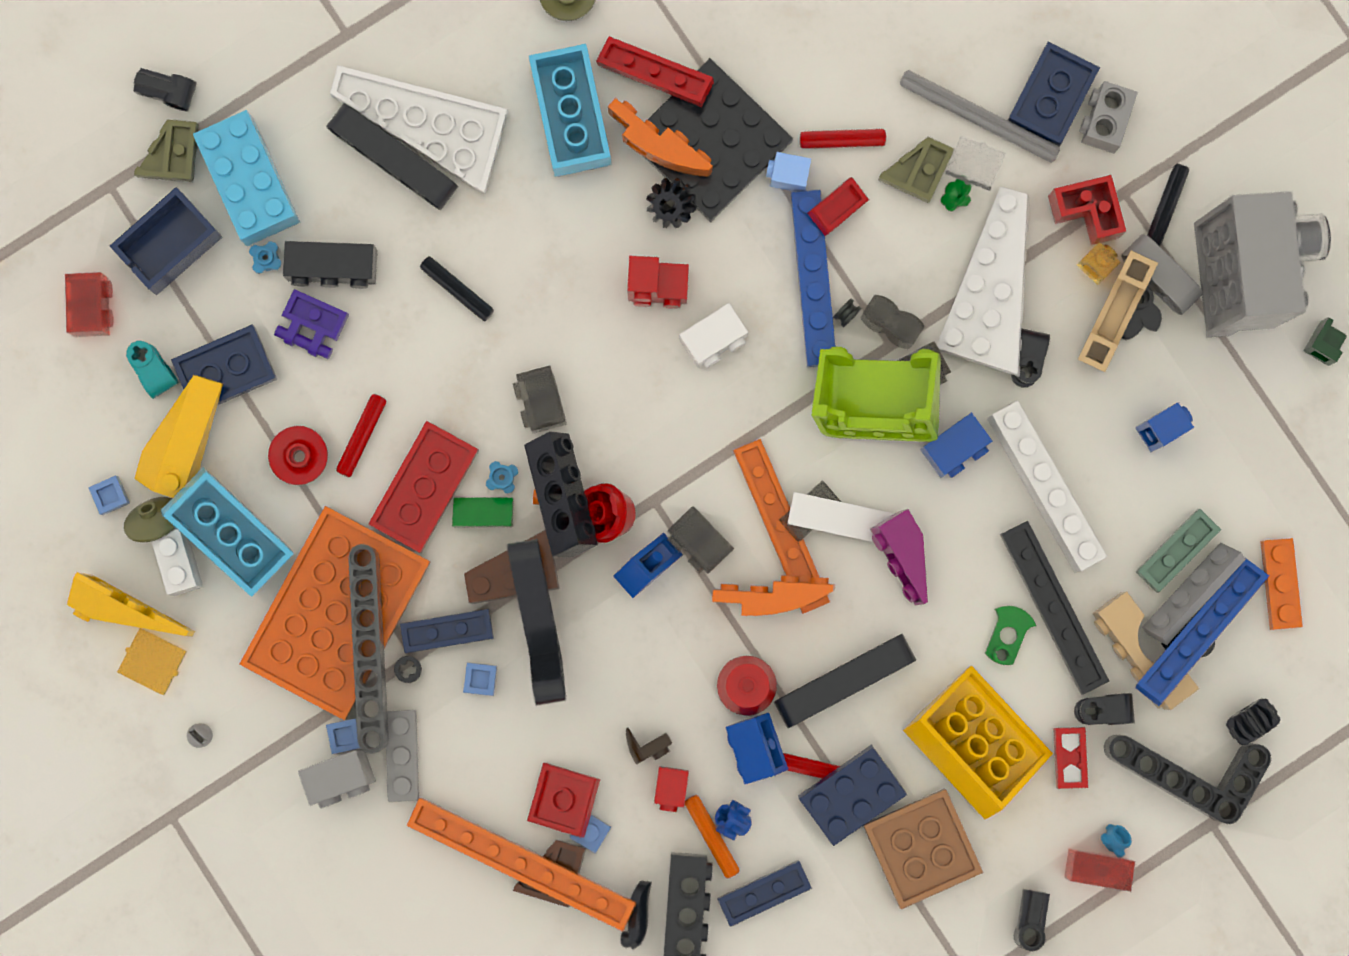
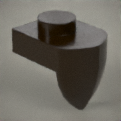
(655, 748)

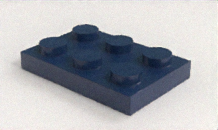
(1053, 93)
(233, 360)
(852, 795)

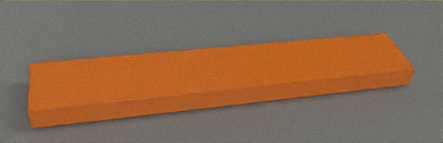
(772, 506)

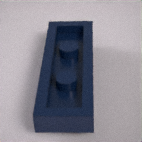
(446, 631)
(764, 893)

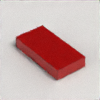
(838, 206)

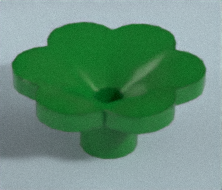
(956, 195)

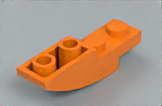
(667, 150)
(786, 595)

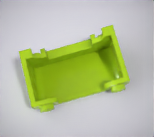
(877, 397)

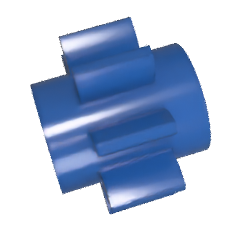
(733, 820)

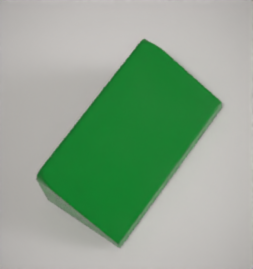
(482, 512)

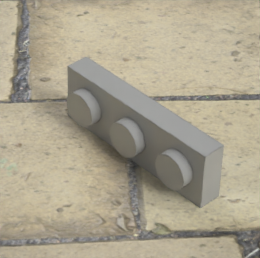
(402, 756)

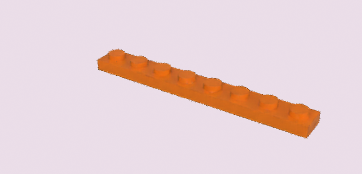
(521, 864)

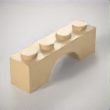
(1117, 310)
(1121, 621)

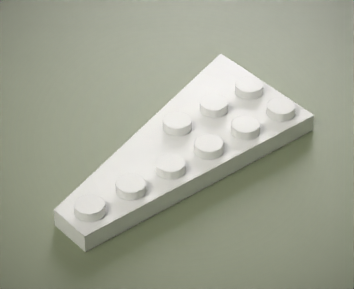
(441, 126)
(990, 301)

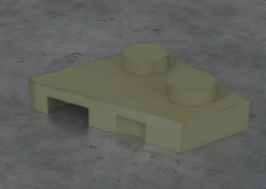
(171, 153)
(919, 169)

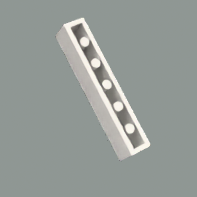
(1046, 487)

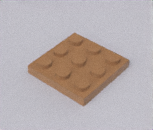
(923, 848)

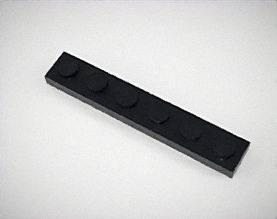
(1054, 608)

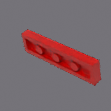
(655, 71)

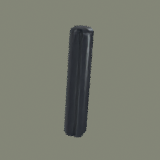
(1168, 203)
(456, 288)

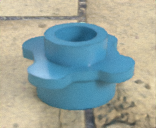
(273, 261)
(496, 470)
(1116, 839)

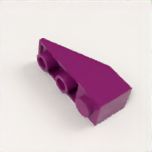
(904, 548)

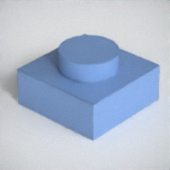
(109, 495)
(480, 679)
(343, 736)
(594, 834)

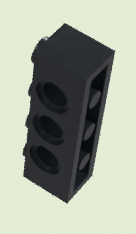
(560, 494)
(681, 867)

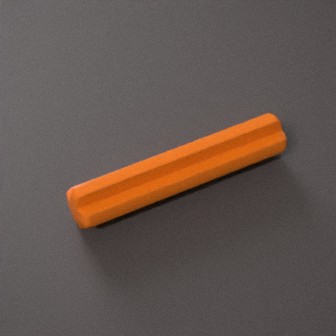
(711, 836)

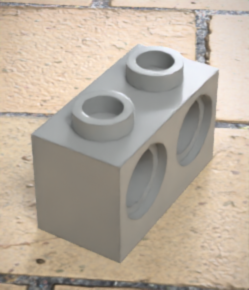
(1113, 119)

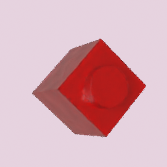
(671, 788)

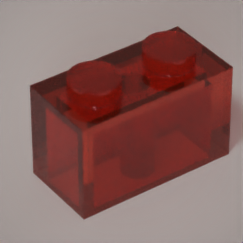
(88, 304)
(1099, 869)

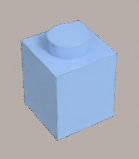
(789, 172)

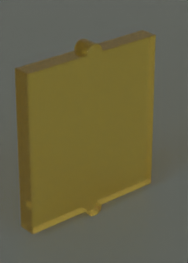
(151, 661)

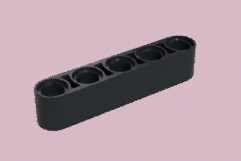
(392, 156)
(845, 681)

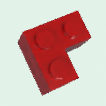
(1094, 201)
(657, 282)

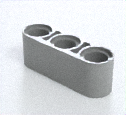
(1169, 279)

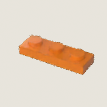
(1282, 584)

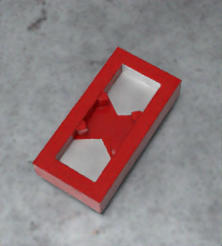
(1070, 757)

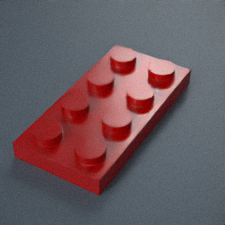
(423, 487)

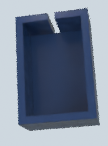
(166, 241)

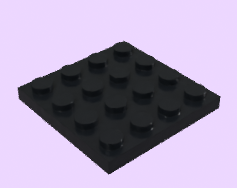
(730, 131)

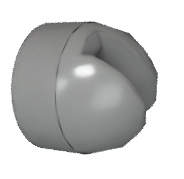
(204, 731)

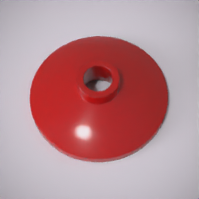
(283, 451)

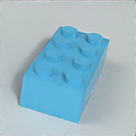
(570, 110)
(246, 178)
(227, 532)

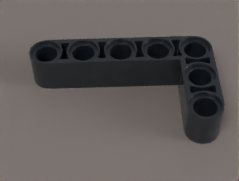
(538, 622)
(1188, 782)

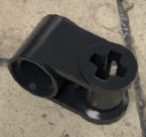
(1032, 356)
(1110, 710)

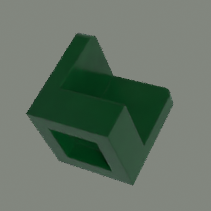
(1326, 343)

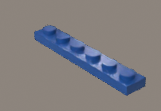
(812, 277)
(1201, 632)

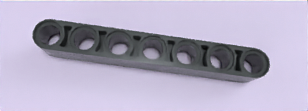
(377, 661)

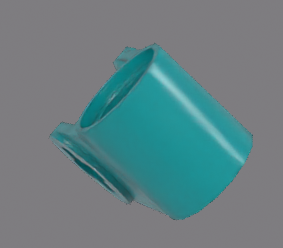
(153, 372)

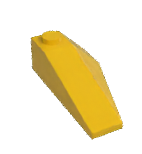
(180, 440)
(101, 601)

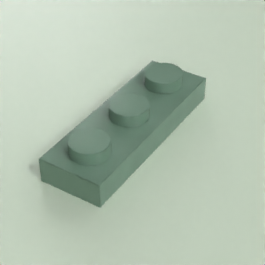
(1178, 550)

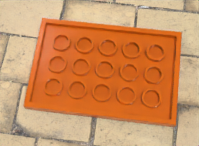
(309, 625)

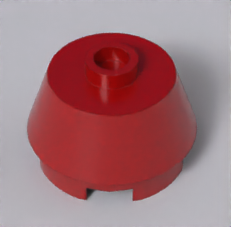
(610, 511)
(746, 685)

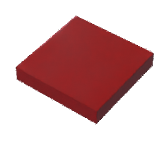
(563, 800)

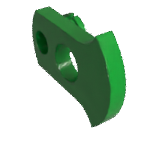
(1016, 619)

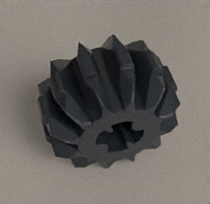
(662, 194)
(1253, 721)

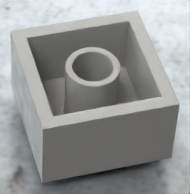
(336, 776)

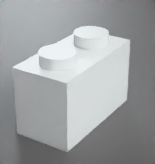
(714, 336)
(177, 563)

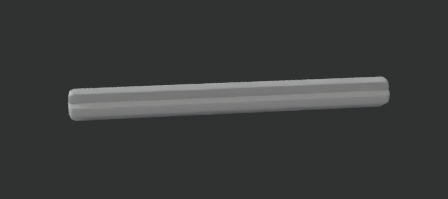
(979, 116)

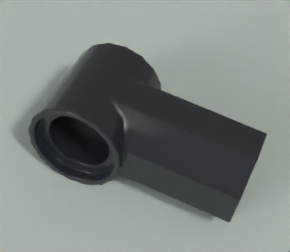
(173, 90)
(1032, 915)

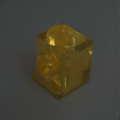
(1099, 262)

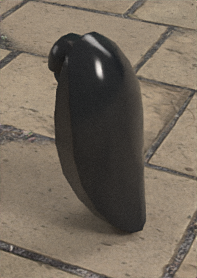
(639, 918)

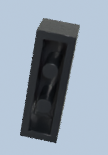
(330, 264)

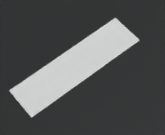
(834, 516)

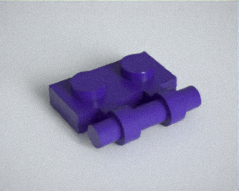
(314, 315)

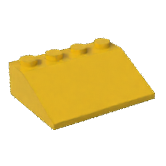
(978, 743)

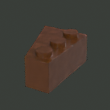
(494, 577)

